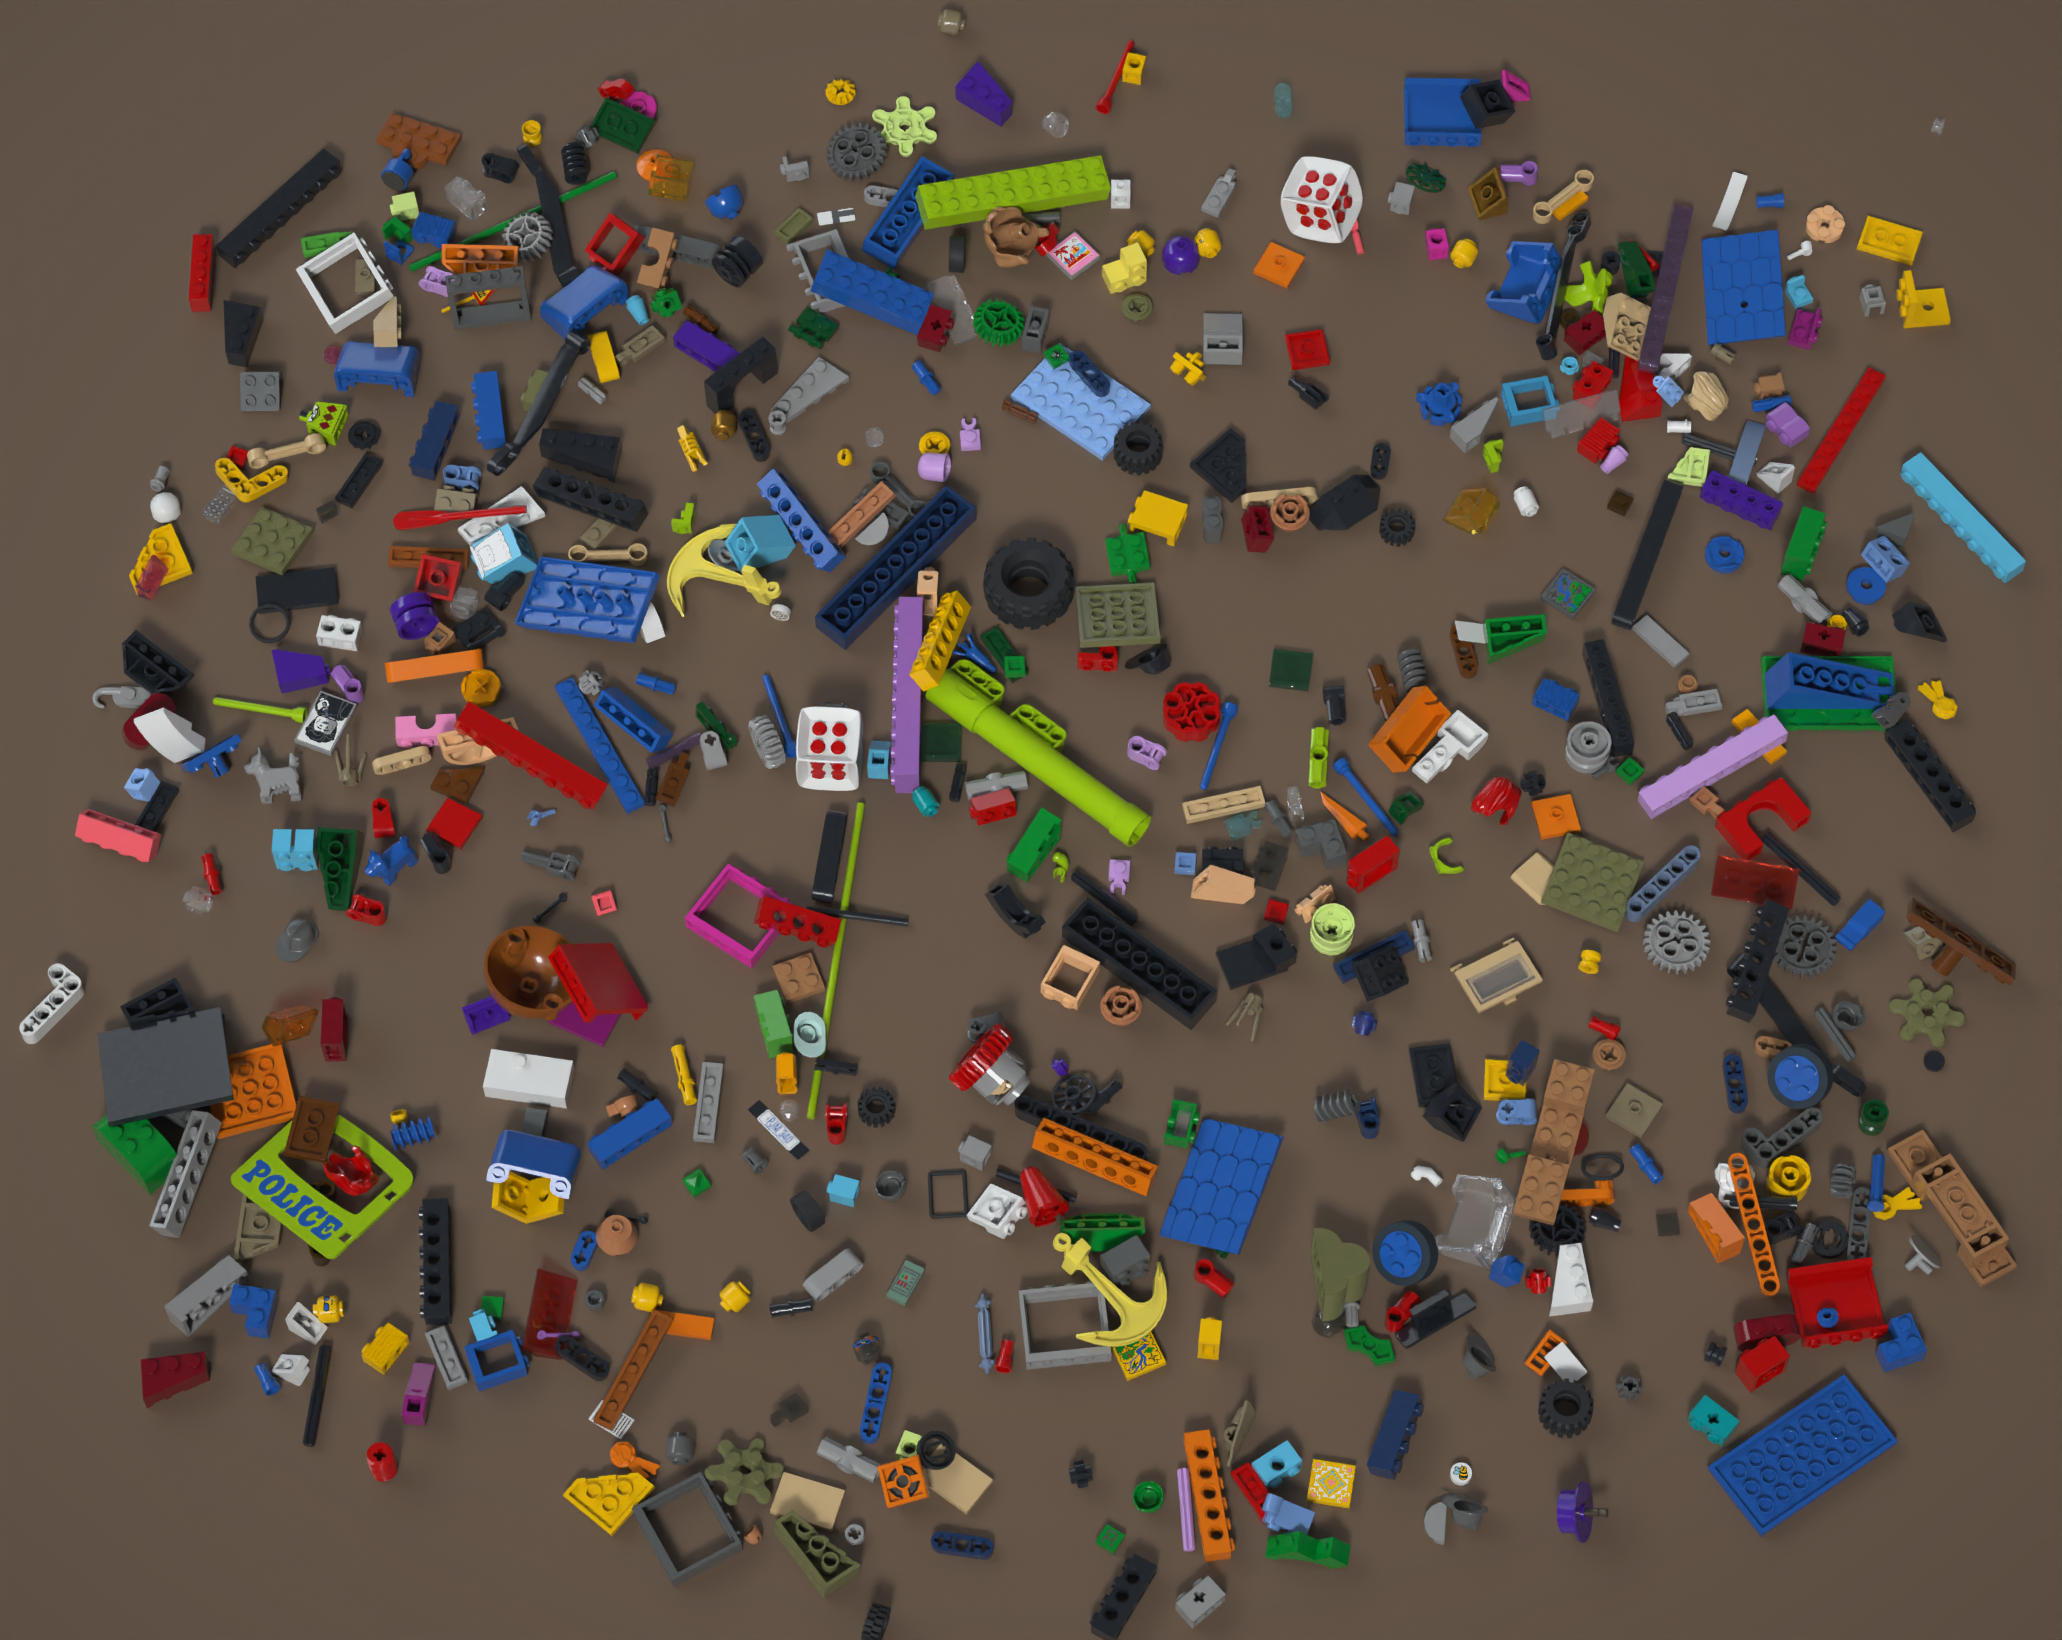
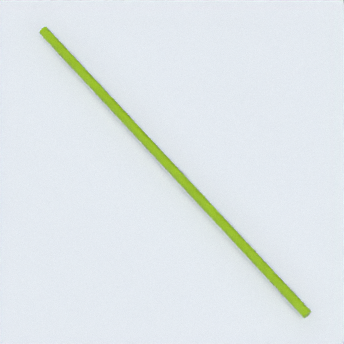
(837, 952)

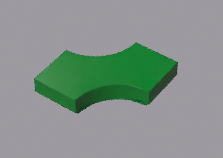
(1377, 1350)

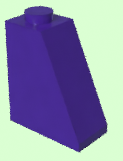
(299, 670)

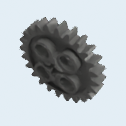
(856, 152)
(1822, 953)

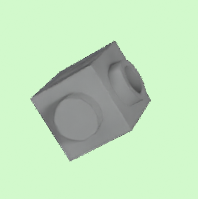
(1401, 198)

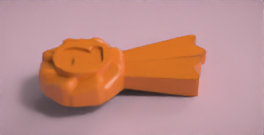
(624, 1456)

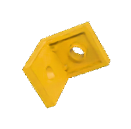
(1913, 301)
(527, 1199)

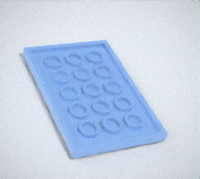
(1075, 410)

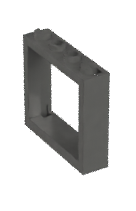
(493, 313)
(671, 1494)

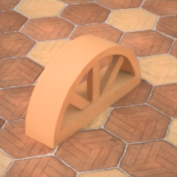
(463, 749)

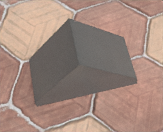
(1896, 530)

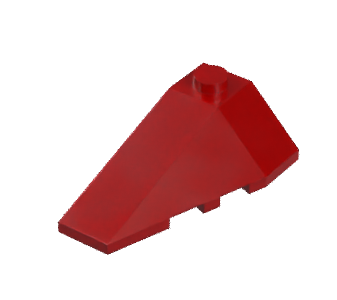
(1637, 393)

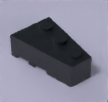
(241, 329)
(157, 1004)

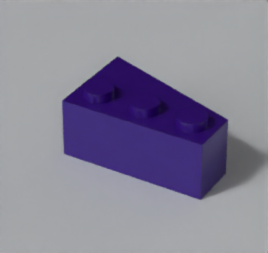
(984, 95)

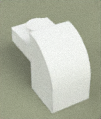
(651, 626)

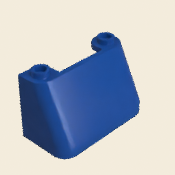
(1529, 281)
(583, 300)
(378, 365)
(537, 1157)

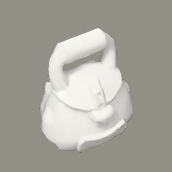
(1726, 1187)

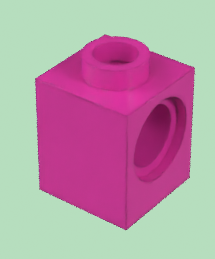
(1436, 250)

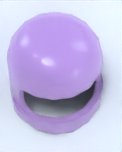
(934, 466)

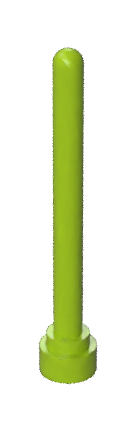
(298, 714)

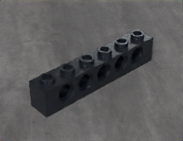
(590, 499)
(1608, 697)
(1954, 817)
(1776, 916)
(440, 1312)

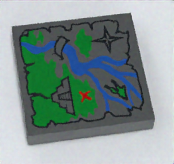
(1567, 594)

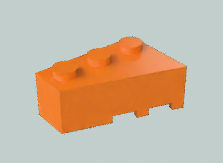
(1716, 1227)

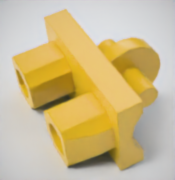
(1194, 373)

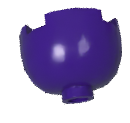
(1180, 255)

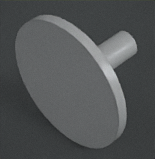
(1924, 1252)

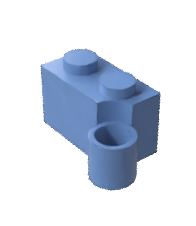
(1285, 1515)

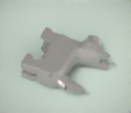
(275, 780)

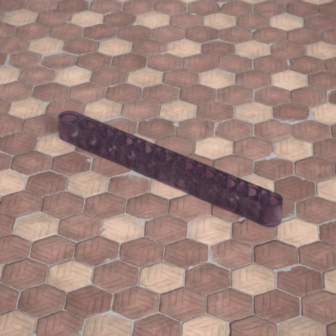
(1665, 289)

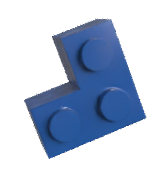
(258, 1304)
(1905, 1345)

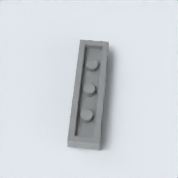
(708, 1102)

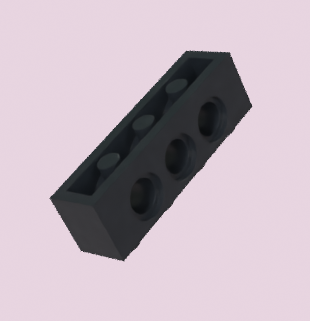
(1133, 1567)

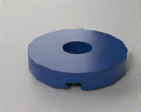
(1720, 563)
(1862, 595)

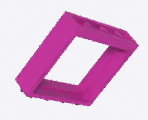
(718, 938)

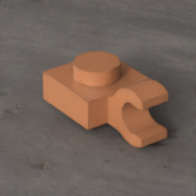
(1706, 801)

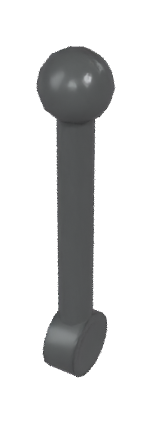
(662, 809)

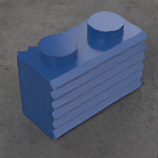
(433, 230)
(1556, 699)

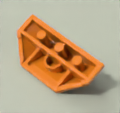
(477, 258)

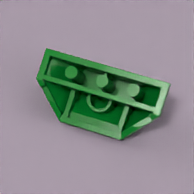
(1102, 1230)

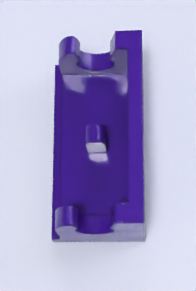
(484, 1015)

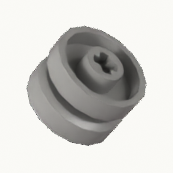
(1588, 747)

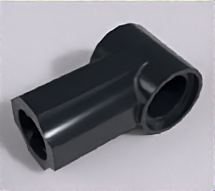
(501, 595)
(1334, 700)
(436, 852)

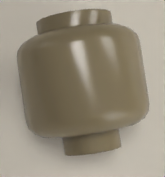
(950, 22)

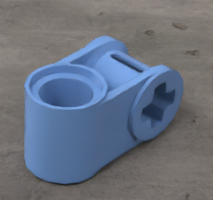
(462, 477)
(1518, 1112)

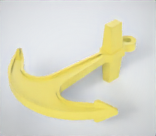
(690, 564)
(1136, 1317)

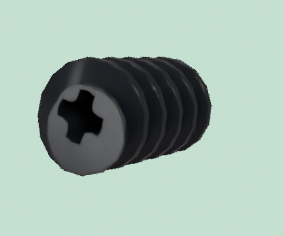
(574, 163)

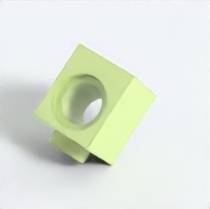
(404, 206)
(908, 1440)

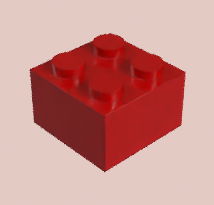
(438, 577)
(1762, 1363)

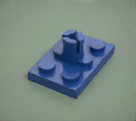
(213, 757)

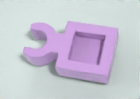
(969, 436)
(1119, 873)

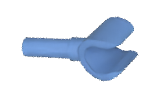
(536, 816)

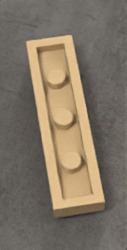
(1223, 804)

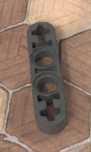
(1857, 1226)

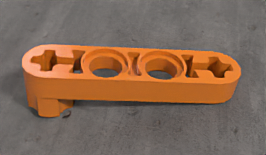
(1601, 1195)

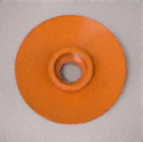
(645, 162)

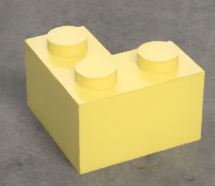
(1126, 272)

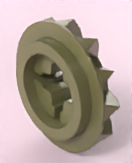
(1139, 301)

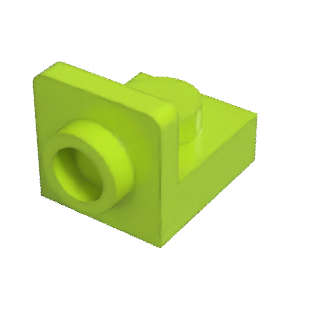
(1491, 454)
(686, 523)

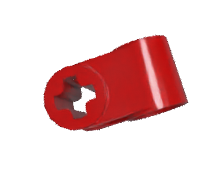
(382, 820)
(363, 910)
(836, 1120)

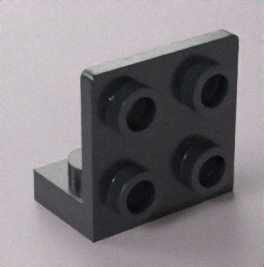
(1380, 973)

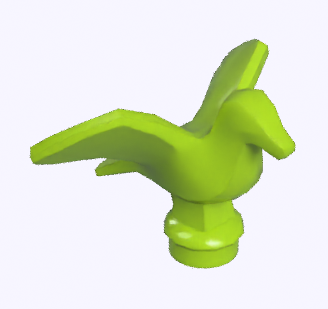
(1592, 289)

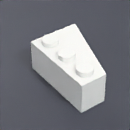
(1571, 1282)

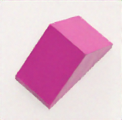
(1515, 87)

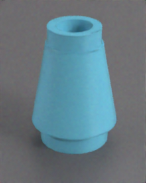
(637, 308)

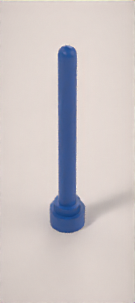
(1228, 711)
(789, 745)
(1343, 767)

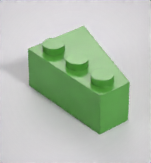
(774, 1023)

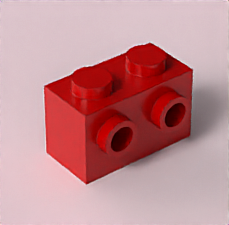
(1594, 381)

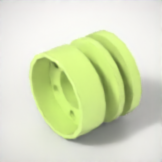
(1332, 919)

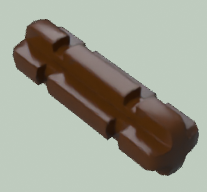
(1020, 411)

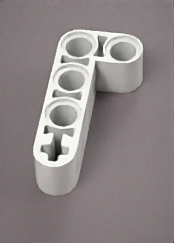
(35, 1028)

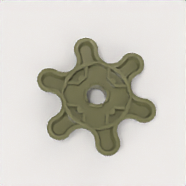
(1918, 1022)
(741, 1483)

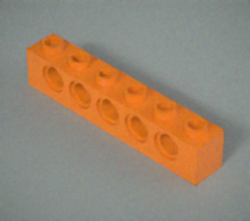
(1095, 1157)
(1212, 1548)

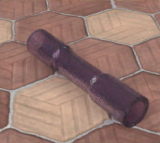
(662, 757)

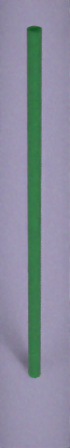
(500, 227)

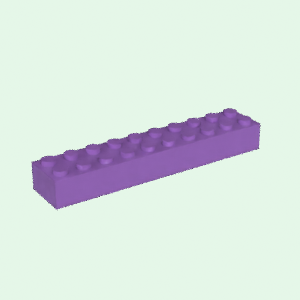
(906, 696)

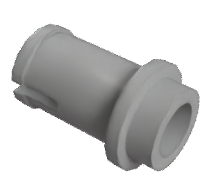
(157, 484)

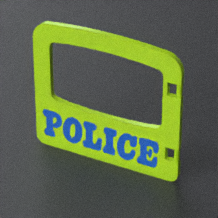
(304, 1209)

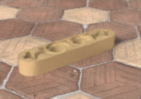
(1267, 498)

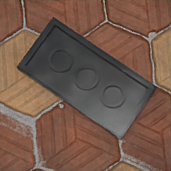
(297, 589)

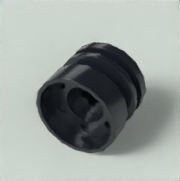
(737, 261)

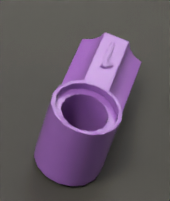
(1518, 173)
(348, 683)

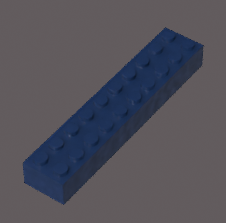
(895, 567)

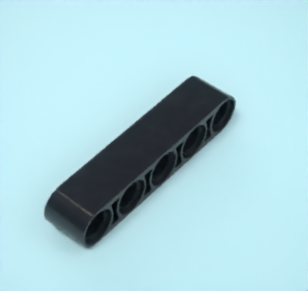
(829, 856)

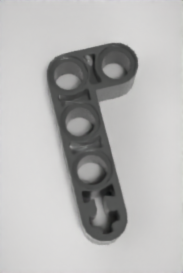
(1784, 1135)

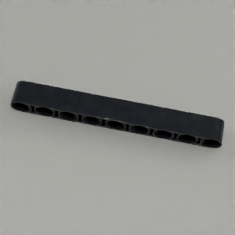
(1647, 554)

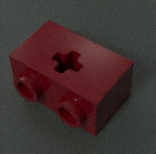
(935, 328)
(1585, 332)
(1257, 529)
(1815, 645)

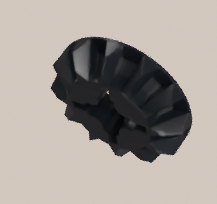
(357, 431)

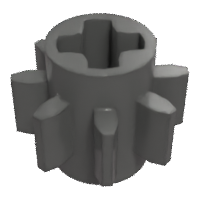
(587, 136)
(1624, 1392)

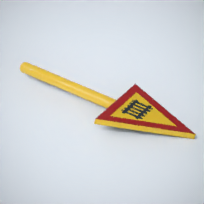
(480, 296)

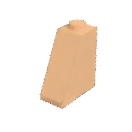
(1222, 886)

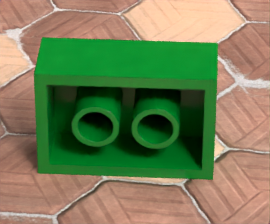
(1804, 543)

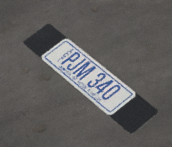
(778, 1129)

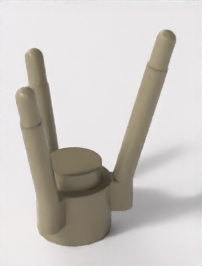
(349, 775)
(1250, 1005)

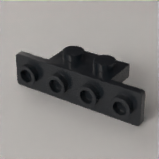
(1433, 1316)

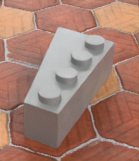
(205, 1295)

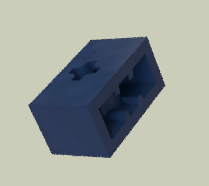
(1522, 1063)

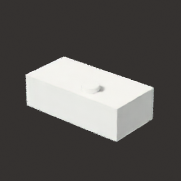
(528, 1078)

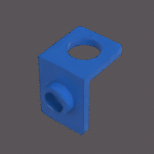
(394, 253)

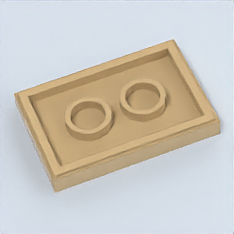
(959, 1482)
(809, 1499)

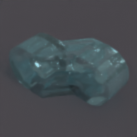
(1283, 91)

